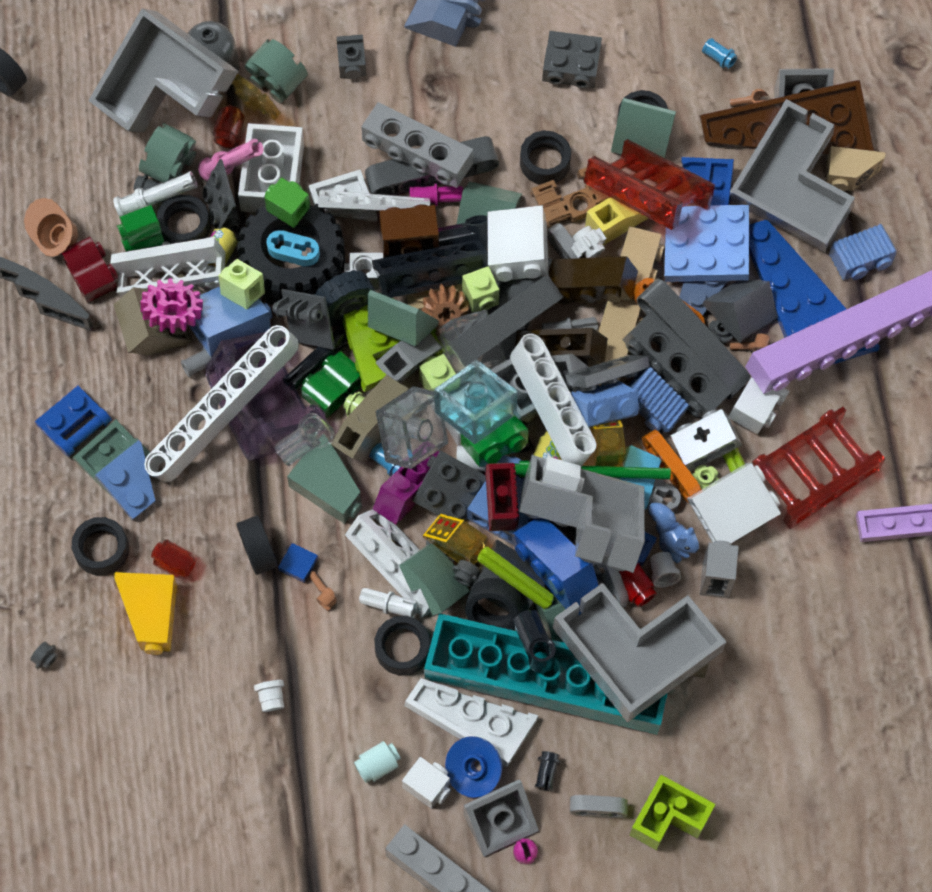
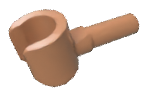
(754, 98)
(760, 342)
(327, 597)

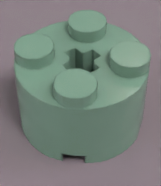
(275, 70)
(167, 153)

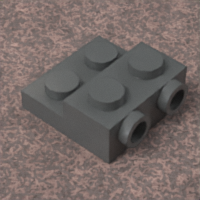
(571, 59)

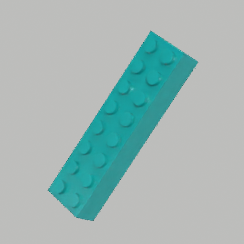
(496, 664)

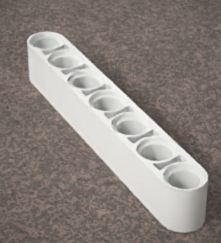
(208, 410)

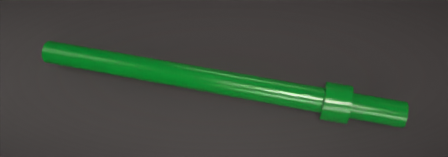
(612, 471)

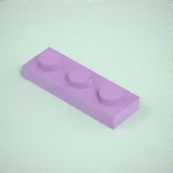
(894, 523)

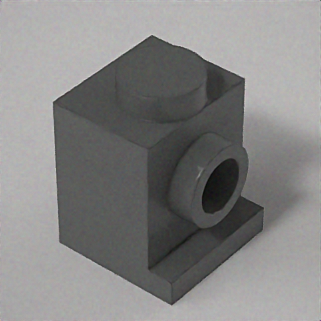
(351, 56)

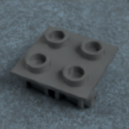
(220, 199)
(306, 318)
(449, 486)

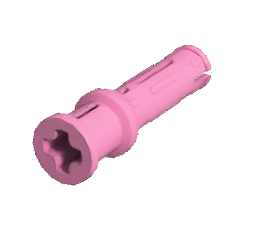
(231, 158)

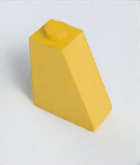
(150, 608)

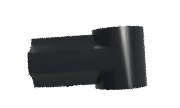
(473, 229)
(535, 640)

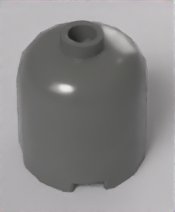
(218, 40)

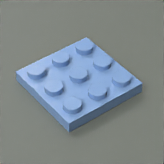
(708, 245)

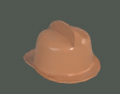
(49, 227)

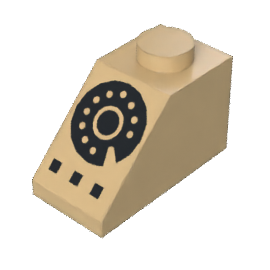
(851, 167)

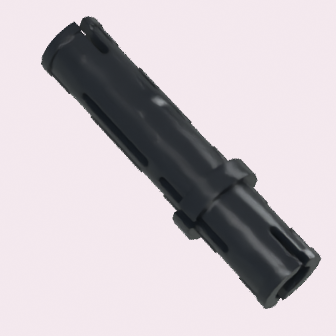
(314, 360)

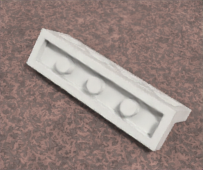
(171, 257)
(377, 546)

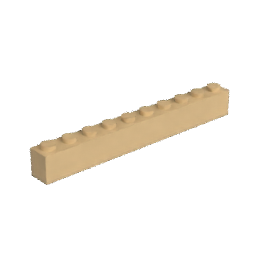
(621, 317)

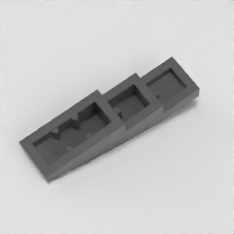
(48, 297)

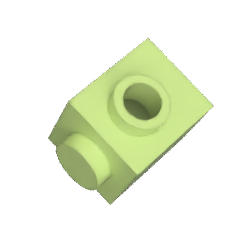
(241, 284)
(480, 290)
(435, 372)

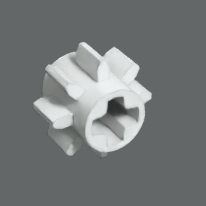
(588, 242)

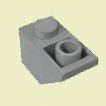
(405, 358)

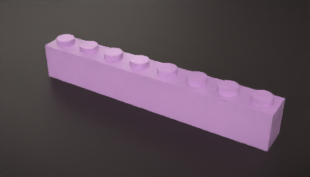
(842, 334)

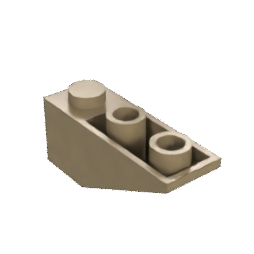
(360, 429)

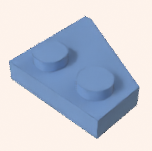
(128, 481)

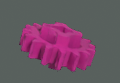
(171, 305)

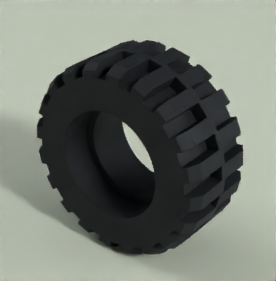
(303, 279)

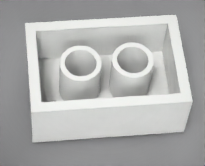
(280, 158)

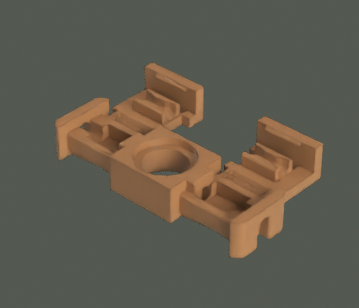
(558, 210)

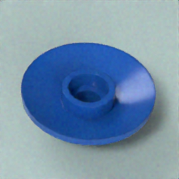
(462, 770)

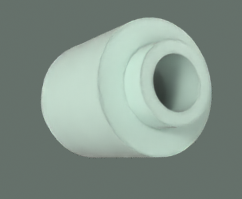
(377, 762)

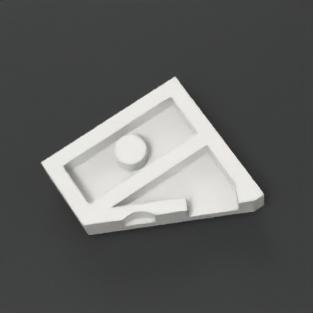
(346, 183)

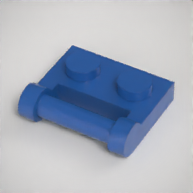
(69, 414)

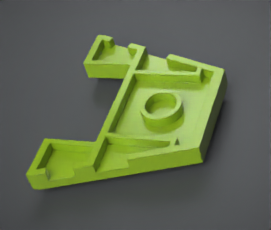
(368, 346)

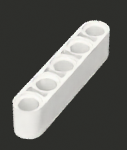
(552, 400)

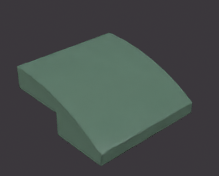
(643, 125)
(105, 449)
(433, 574)

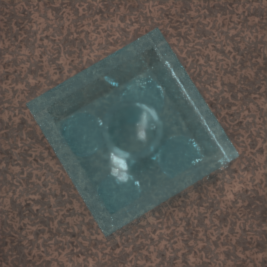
(475, 401)

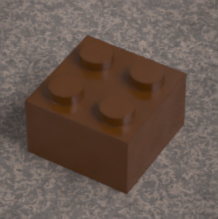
(408, 229)

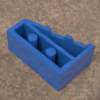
(555, 561)

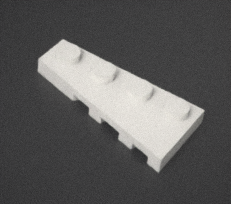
(363, 201)
(472, 716)

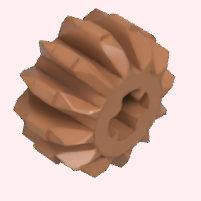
(449, 299)

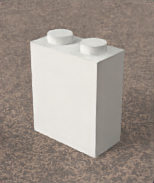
(517, 243)
(735, 504)

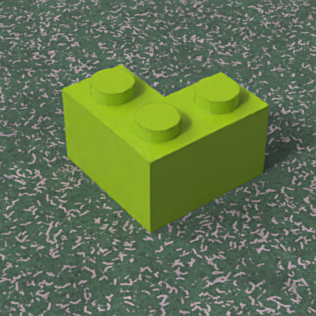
(671, 805)

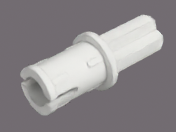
(389, 602)

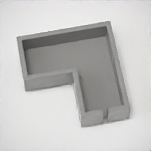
(155, 62)
(780, 180)
(605, 514)
(635, 663)

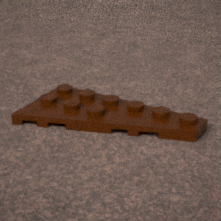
(837, 104)

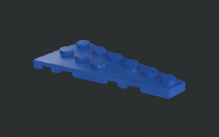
(797, 291)

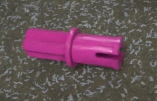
(438, 194)

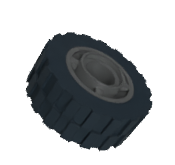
(345, 294)

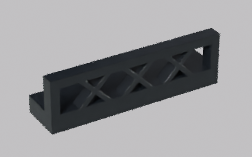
(431, 271)

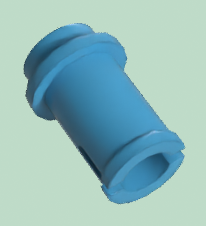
(719, 53)
(378, 455)

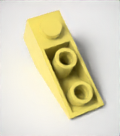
(613, 218)

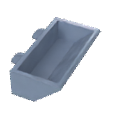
(444, 19)

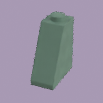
(326, 483)

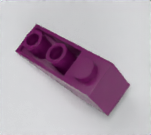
(397, 493)

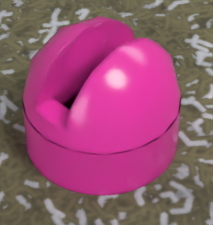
(518, 851)

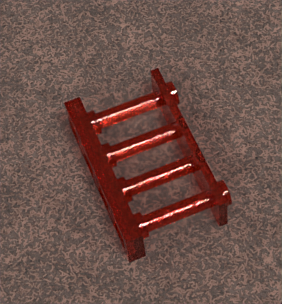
(642, 197)
(820, 494)

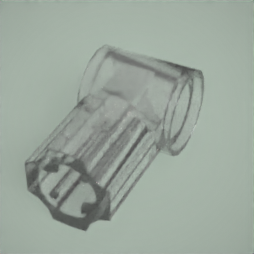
(311, 433)

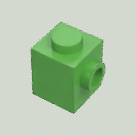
(287, 201)

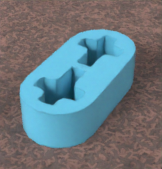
(293, 248)

